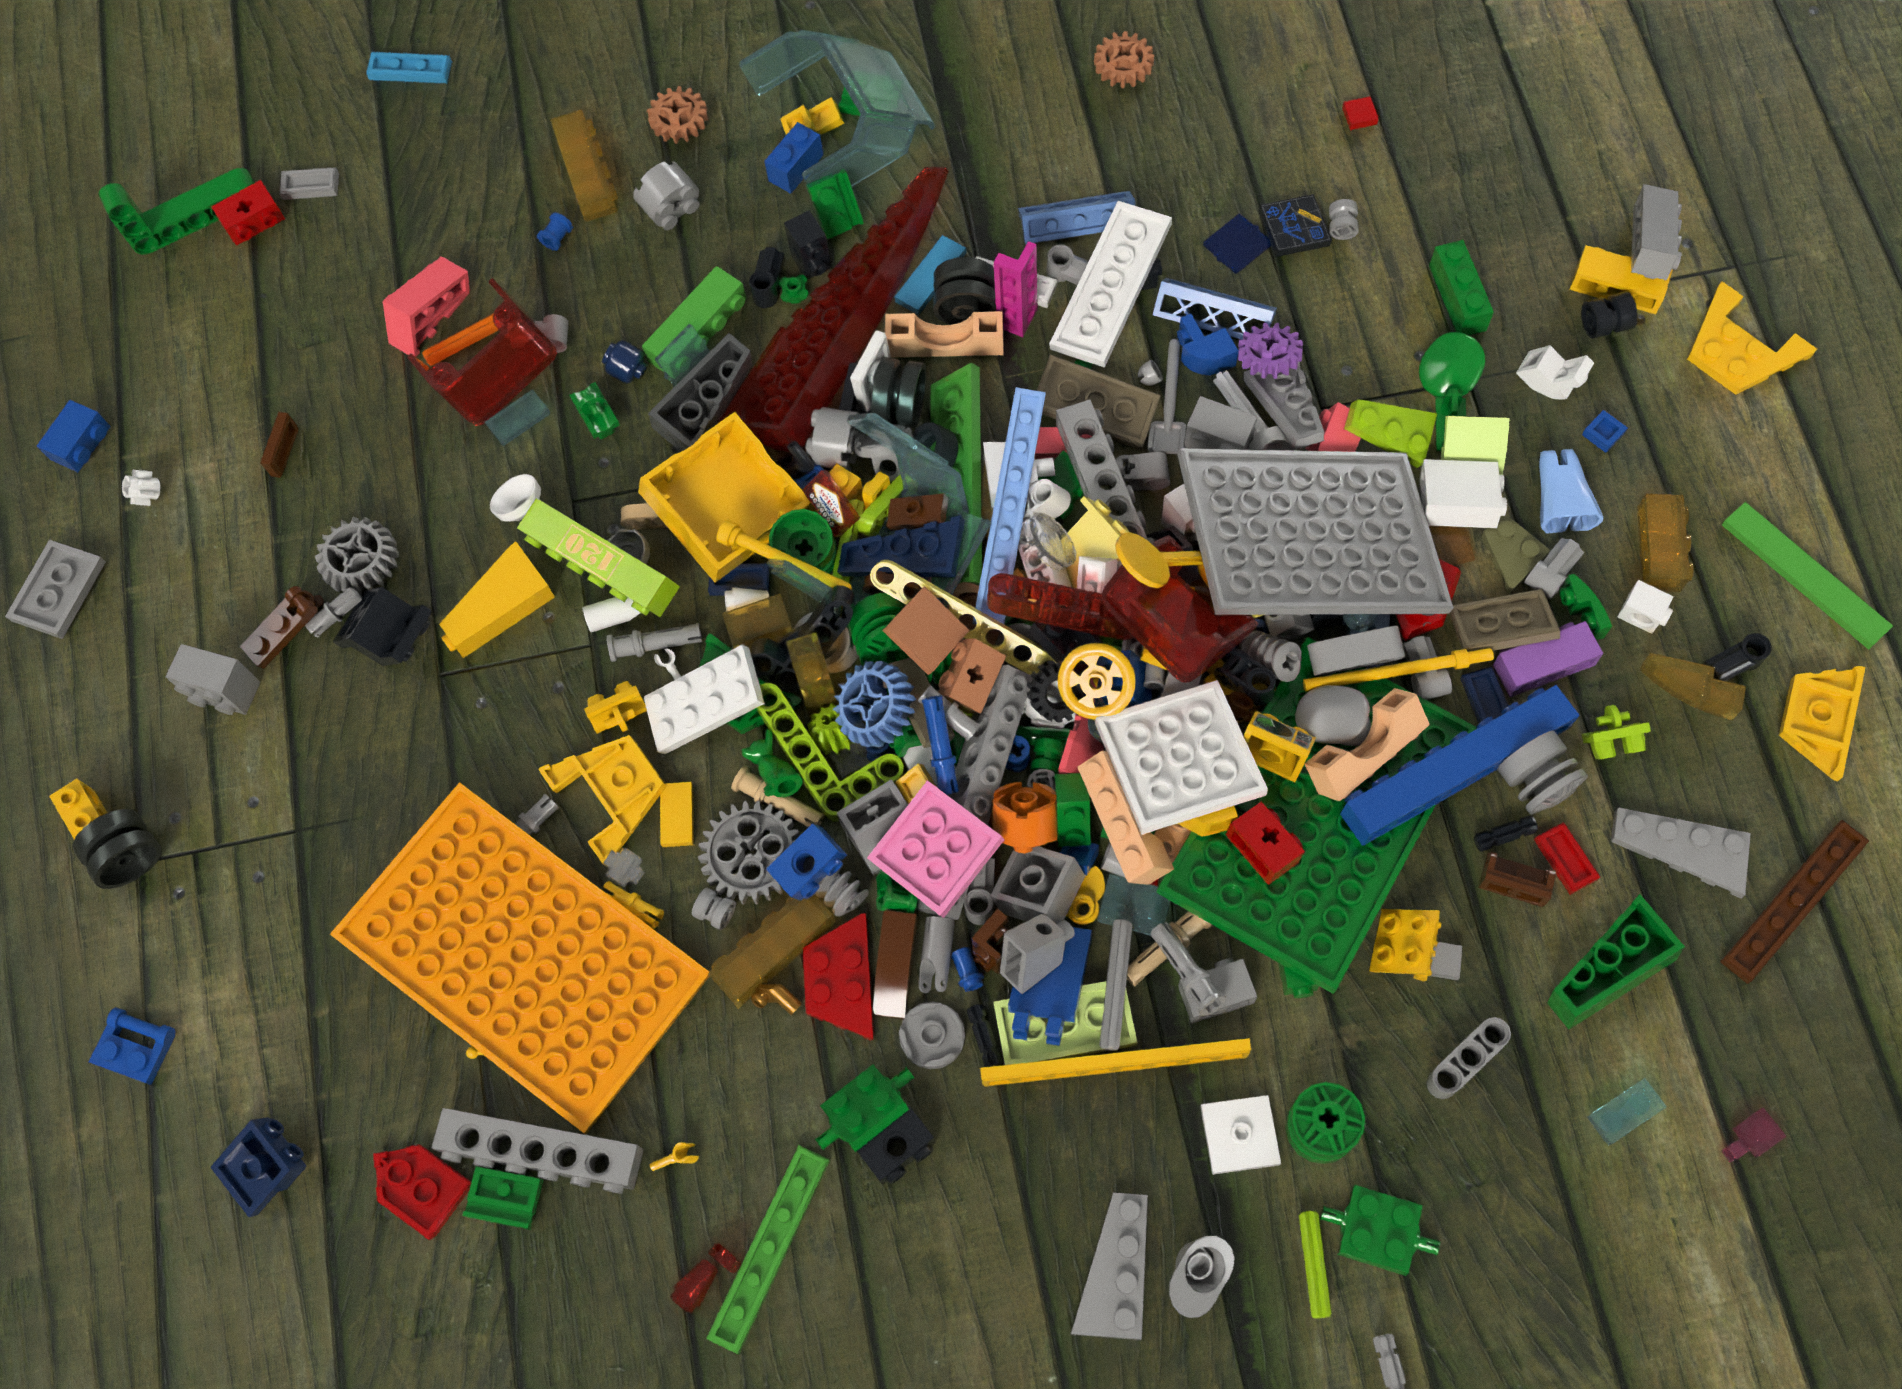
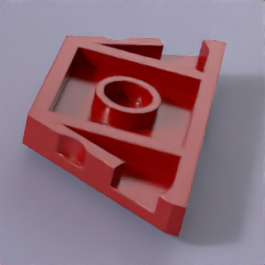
(839, 978)

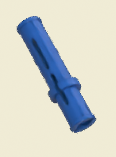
(942, 759)

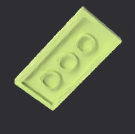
(1077, 1037)

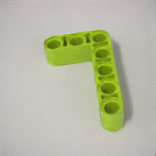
(815, 760)

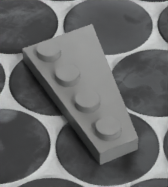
(1700, 849)
(1115, 1283)

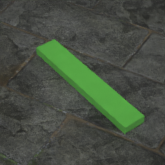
(1807, 575)
(768, 1250)

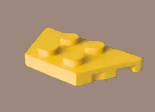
(1822, 716)

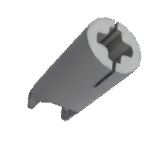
(936, 953)

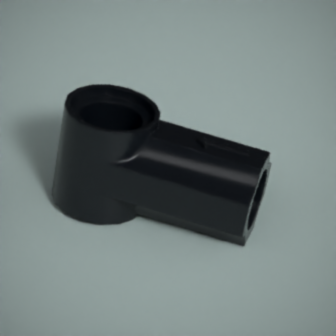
(766, 277)
(1738, 660)

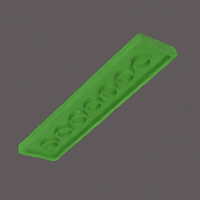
(957, 408)

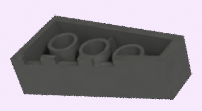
(702, 394)

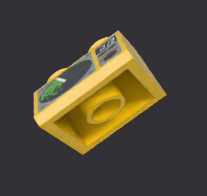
(1277, 745)

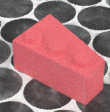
(423, 302)

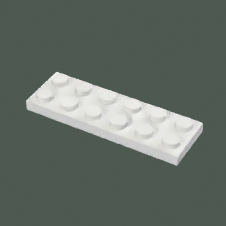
(1110, 284)

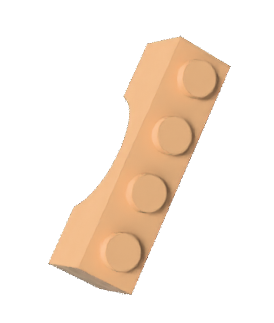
(975, 336)
(1395, 723)
(1139, 855)

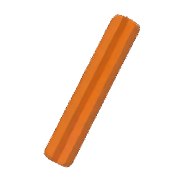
(460, 340)

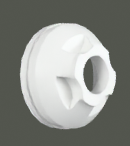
(515, 498)

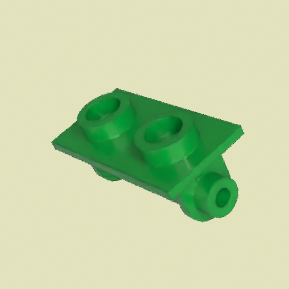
(1450, 405)

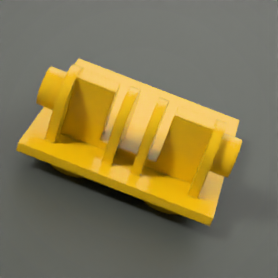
(1406, 942)

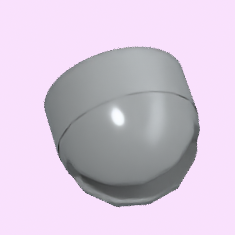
(1150, 373)

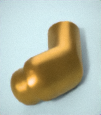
(775, 994)

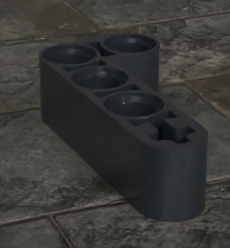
(779, 661)

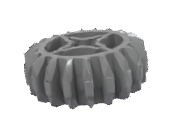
(352, 546)

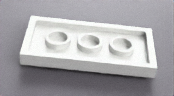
(703, 699)

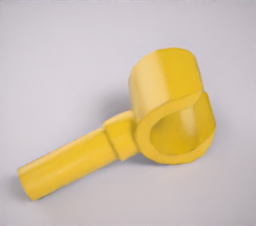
(678, 1155)

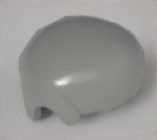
(633, 543)

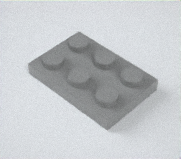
(55, 589)

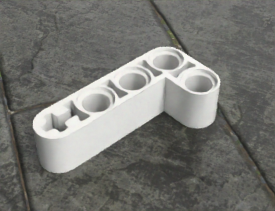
(1052, 500)

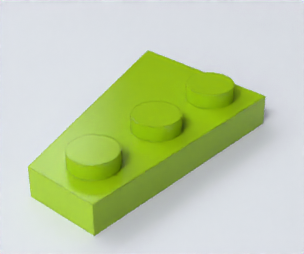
(1392, 428)

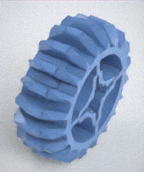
(881, 712)

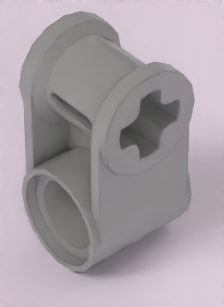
(1146, 471)

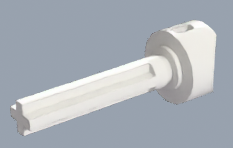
(1264, 437)

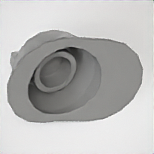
(1200, 1275)

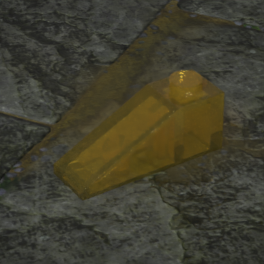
(811, 672)

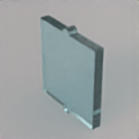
(682, 355)

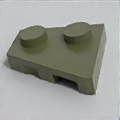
(1513, 551)

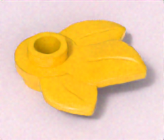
(1088, 894)

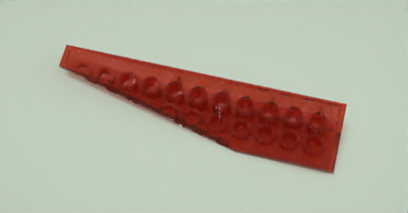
(812, 355)

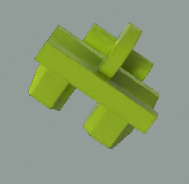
(1631, 734)

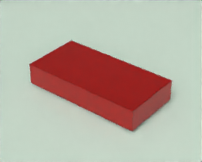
(1567, 858)

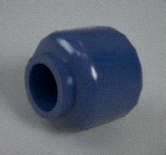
(624, 361)

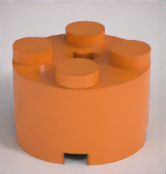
(1025, 815)

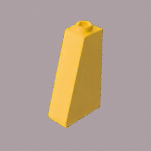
(496, 602)

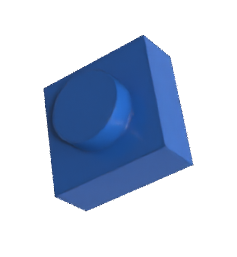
(1604, 431)
(1084, 855)

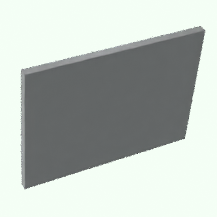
(1312, 533)

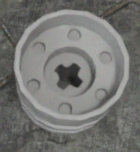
(1542, 772)

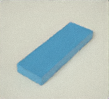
(409, 67)
(919, 287)

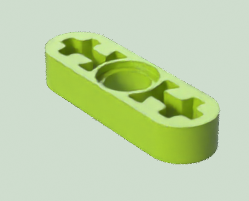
(877, 512)

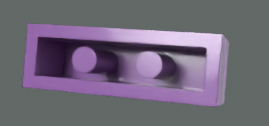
(1547, 661)

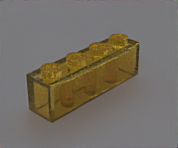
(583, 165)
(770, 948)

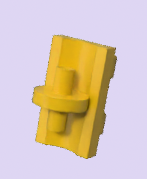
(615, 709)

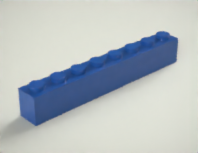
(1455, 766)

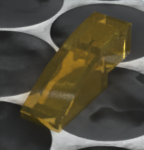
(1695, 685)

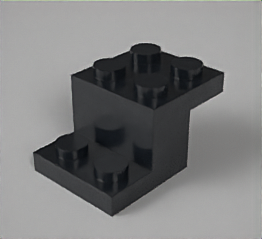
(383, 627)

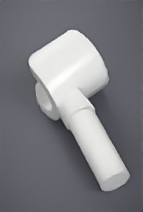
(670, 666)

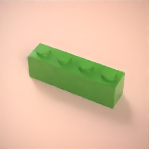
(704, 309)

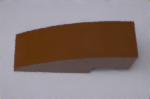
(894, 964)

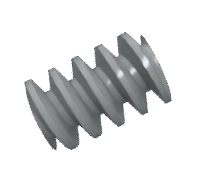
(1274, 653)
(837, 890)

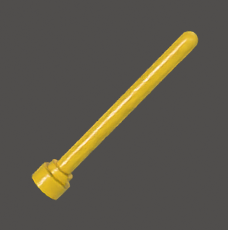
(731, 534)

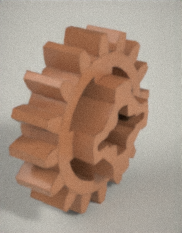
(1124, 59)
(677, 114)

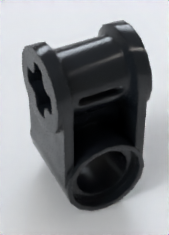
(1242, 672)

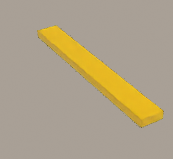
(1115, 1062)

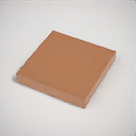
(926, 630)

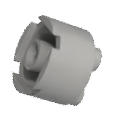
(667, 194)
(832, 438)

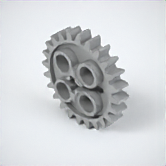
(728, 837)

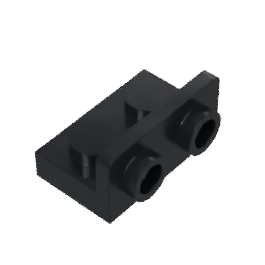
(1061, 641)

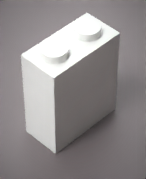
(1462, 493)

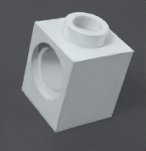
(1646, 607)

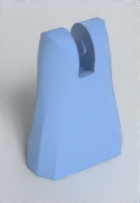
(1566, 494)

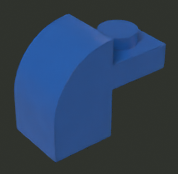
(1205, 353)

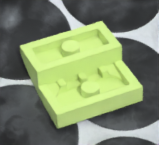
(1476, 439)

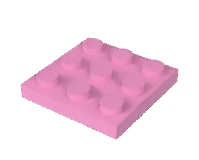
(935, 848)

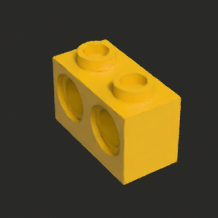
(77, 805)

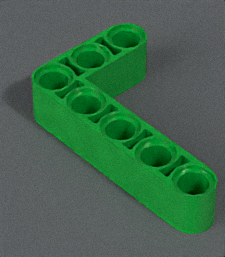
(173, 218)

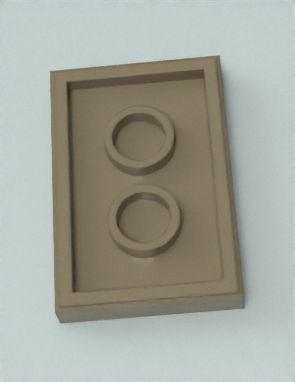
(1505, 621)

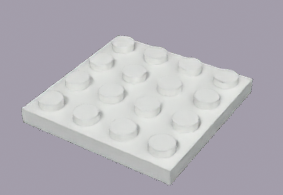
(1180, 757)

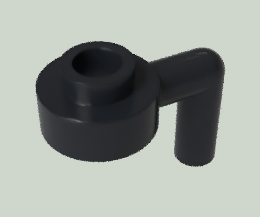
(795, 461)

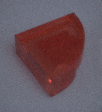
(724, 1257)

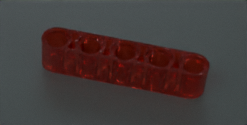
(1047, 608)

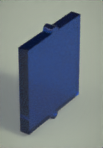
(1237, 243)

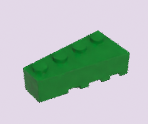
(1619, 961)

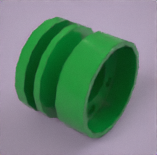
(804, 530)
(866, 628)
(1311, 1137)

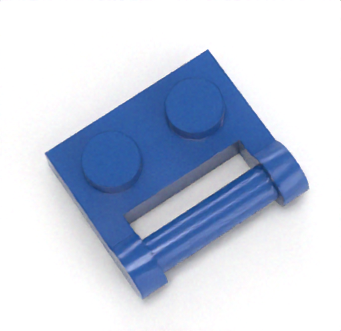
(127, 1056)

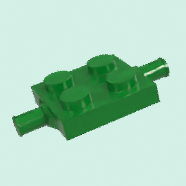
(864, 1107)
(1380, 1230)

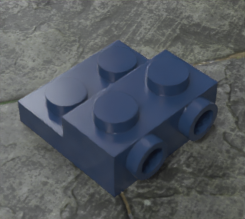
(259, 1164)

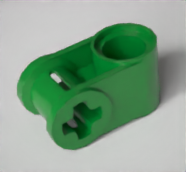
(893, 895)

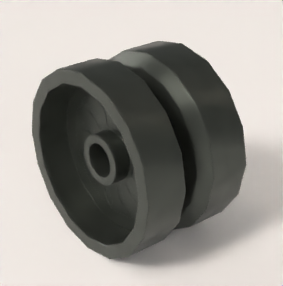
(962, 288)
(899, 391)
(116, 848)

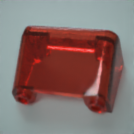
(1174, 620)

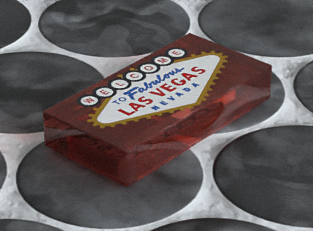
(831, 503)

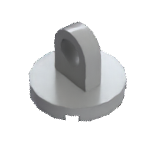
(870, 448)

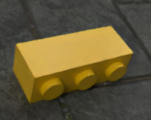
(1607, 273)

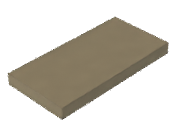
(1124, 407)

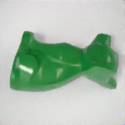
(778, 775)

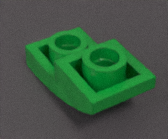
(1581, 599)

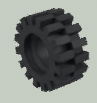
(1038, 695)

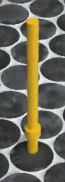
(1458, 659)

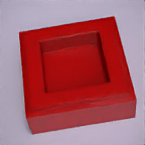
(1360, 113)

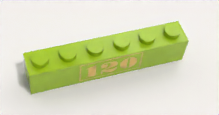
(599, 558)

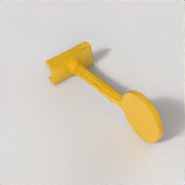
(1149, 564)

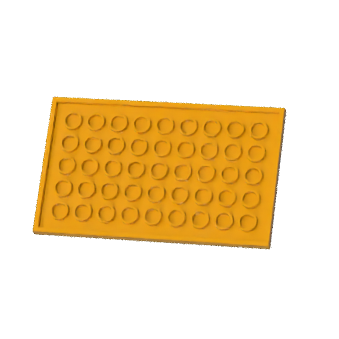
(521, 957)

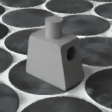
(1033, 950)

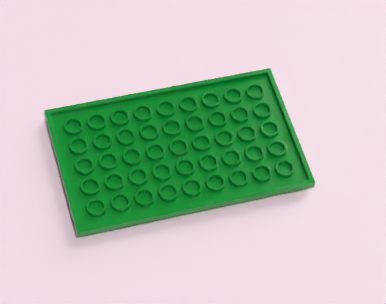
(1326, 902)

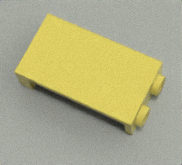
(1092, 536)

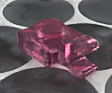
(1755, 1134)

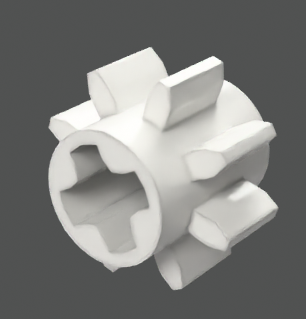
(141, 487)

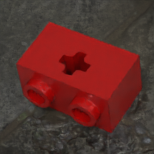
(248, 212)
(1269, 858)

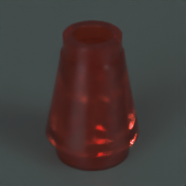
(693, 1287)

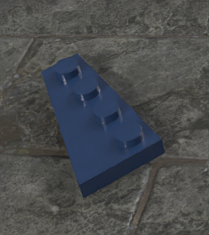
(925, 550)

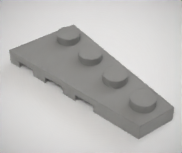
(1289, 405)

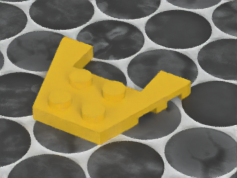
(1733, 354)
(621, 781)

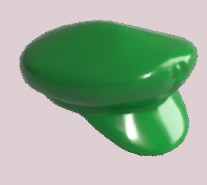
(1452, 363)

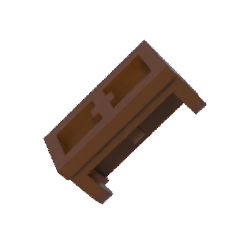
(1517, 880)

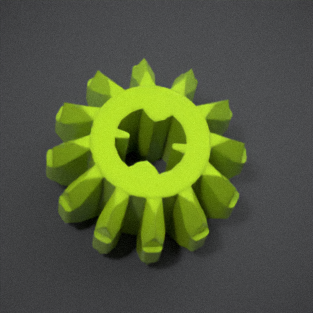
(827, 732)

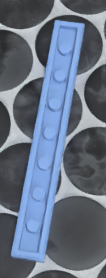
(1011, 492)

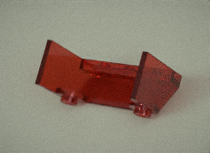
(498, 369)

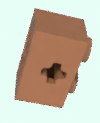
(974, 660)

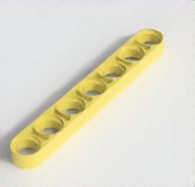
(957, 608)

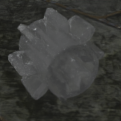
(624, 867)

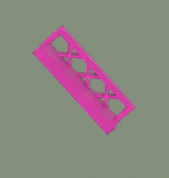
(1016, 289)

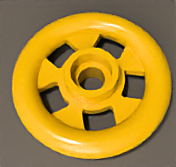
(1120, 668)

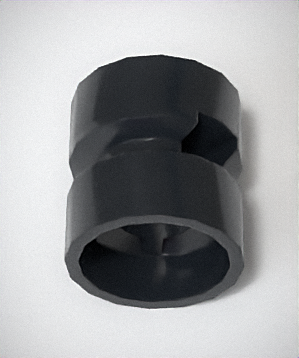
(1611, 314)

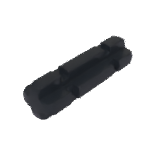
(1505, 833)
(984, 1036)

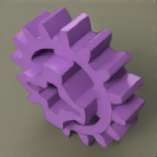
(1270, 350)

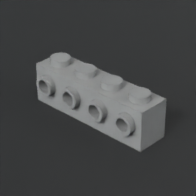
(1656, 232)

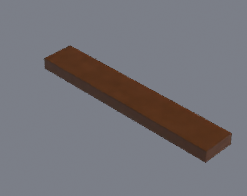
(1794, 901)

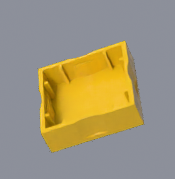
(720, 480)

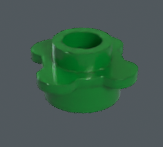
(793, 295)

